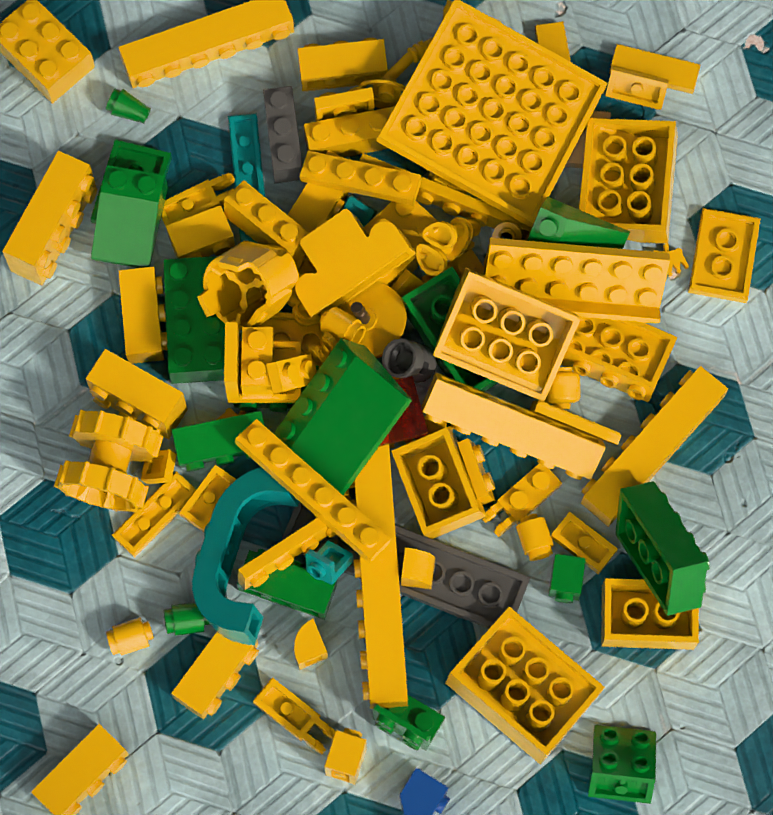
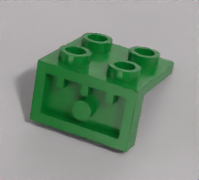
(414, 722)
(623, 764)

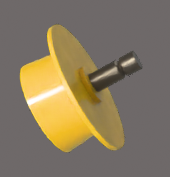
(381, 314)

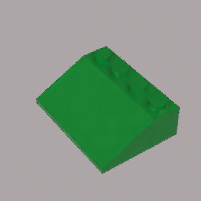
(343, 414)

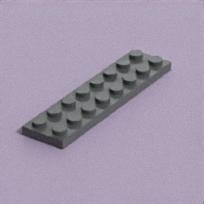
(460, 582)

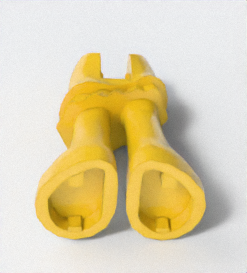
(445, 243)

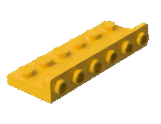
(583, 278)
(620, 354)

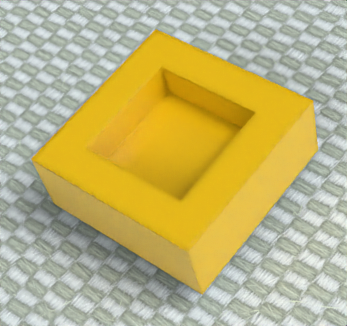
(406, 283)
(160, 469)

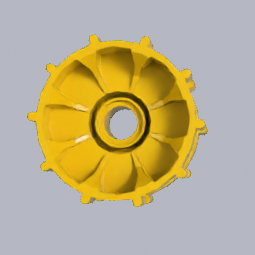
(113, 445)

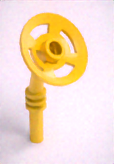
(387, 87)

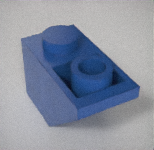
(423, 795)

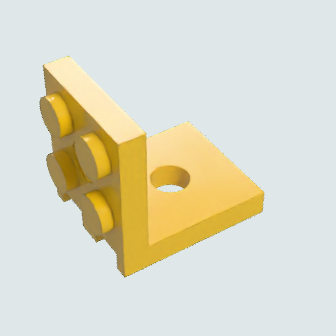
(232, 368)

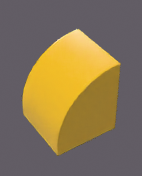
(417, 569)
(309, 646)

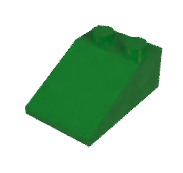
(128, 216)
(568, 225)

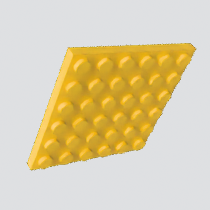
(492, 112)

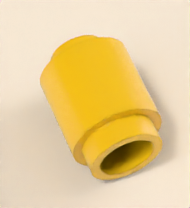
(342, 325)
(535, 537)
(129, 636)

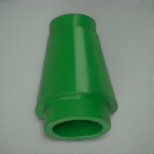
(127, 106)

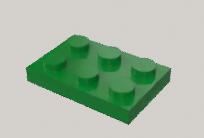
(136, 158)

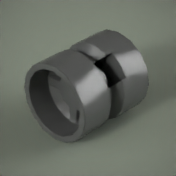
(407, 359)

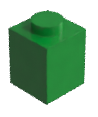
(566, 578)

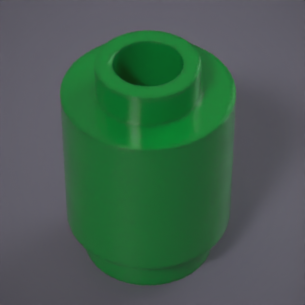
(184, 619)

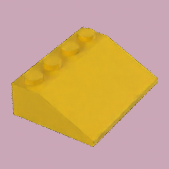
(630, 175)
(505, 334)
(524, 685)

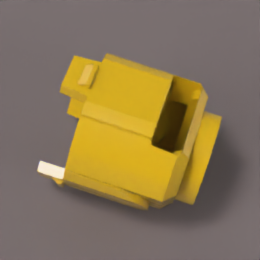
(248, 284)

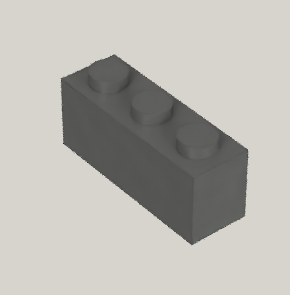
(283, 134)

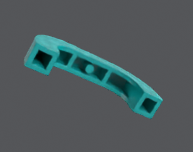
(221, 543)

